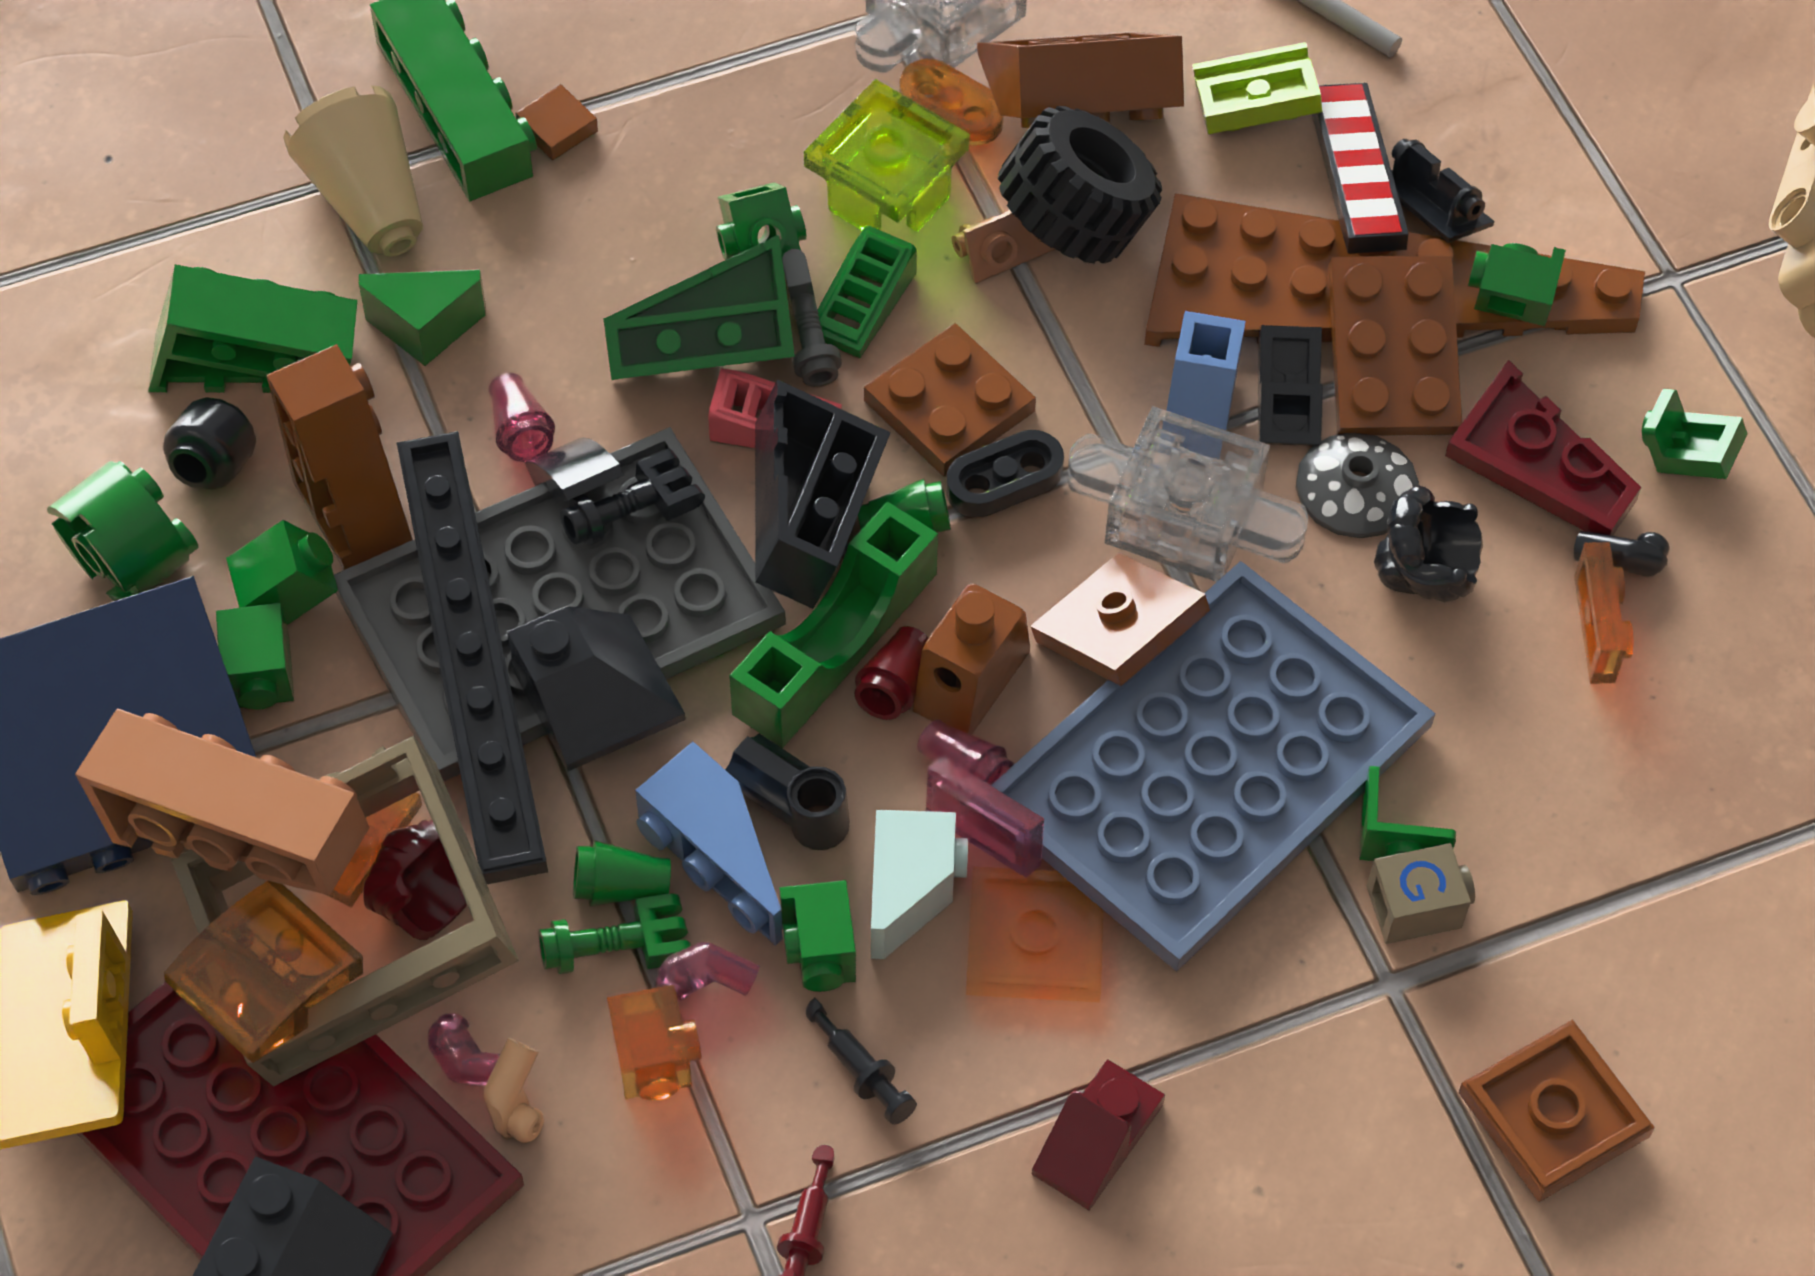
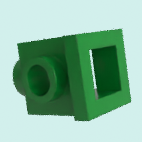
(1516, 281)
(819, 933)

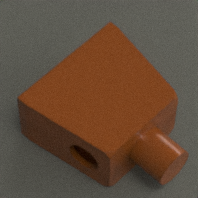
(981, 643)

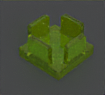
(886, 159)

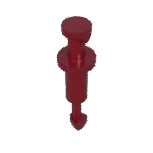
(802, 1244)

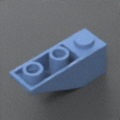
(705, 822)

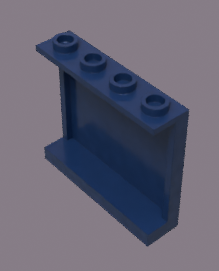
(60, 693)

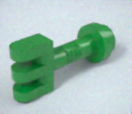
(653, 931)

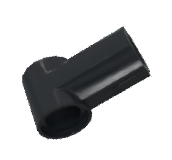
(790, 788)

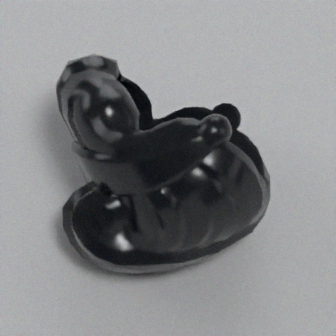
(1430, 547)

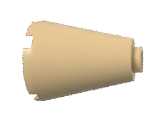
(360, 165)

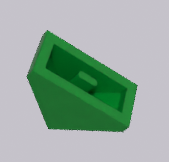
(423, 308)

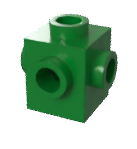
(752, 209)

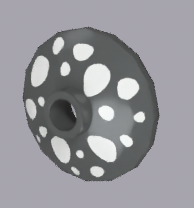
(1350, 502)

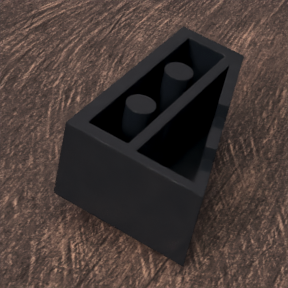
(808, 489)

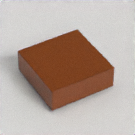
(558, 121)

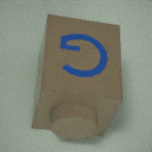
(1420, 893)

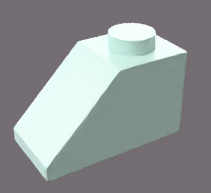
(912, 873)

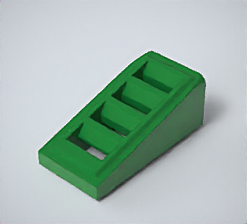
(877, 258)

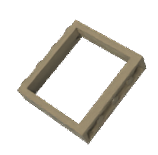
(414, 979)

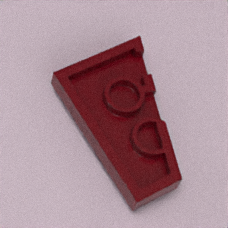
(1536, 455)

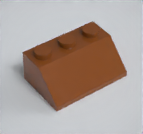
(1086, 73)

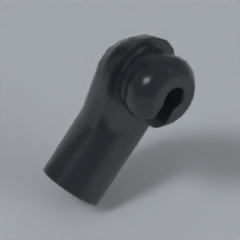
(1640, 556)

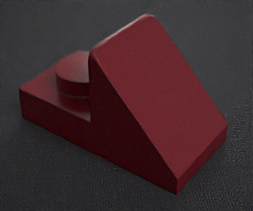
(1097, 1133)

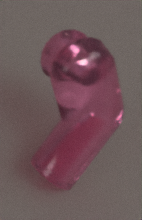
(703, 965)

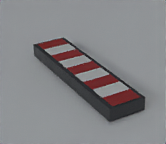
(1359, 170)

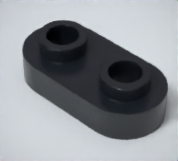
(1001, 474)

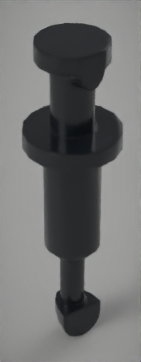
(871, 1076)

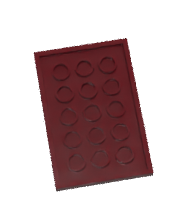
(349, 1121)

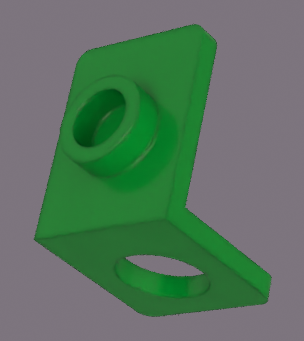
(1389, 839)

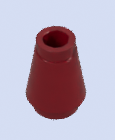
(891, 675)

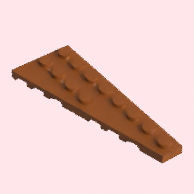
(1276, 273)

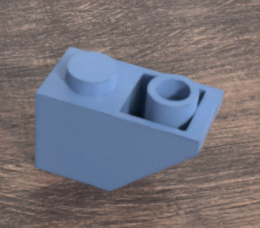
(1206, 368)

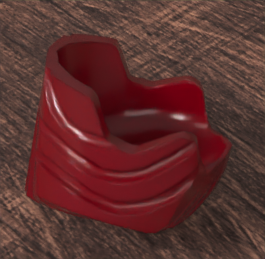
(414, 882)

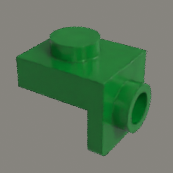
(1691, 441)

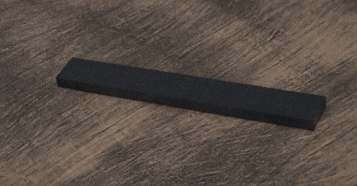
(471, 660)

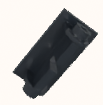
(1436, 198)

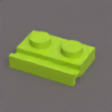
(1257, 88)

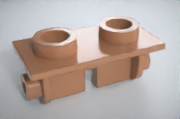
(997, 245)

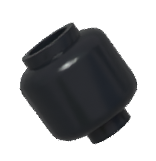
(209, 443)

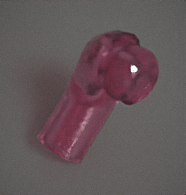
(458, 1052)

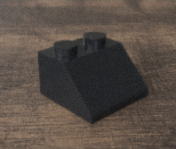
(293, 1228)

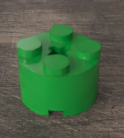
(121, 531)

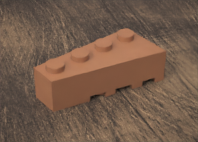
(220, 803)

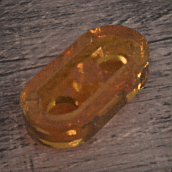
(955, 98)

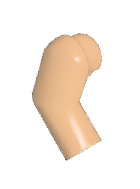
(506, 1096)

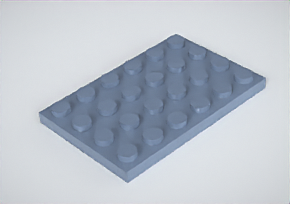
(1212, 765)

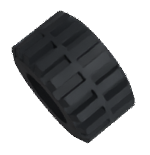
(1079, 184)

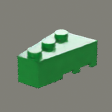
(708, 320)
(242, 329)

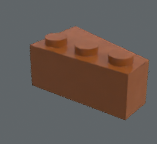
(339, 455)

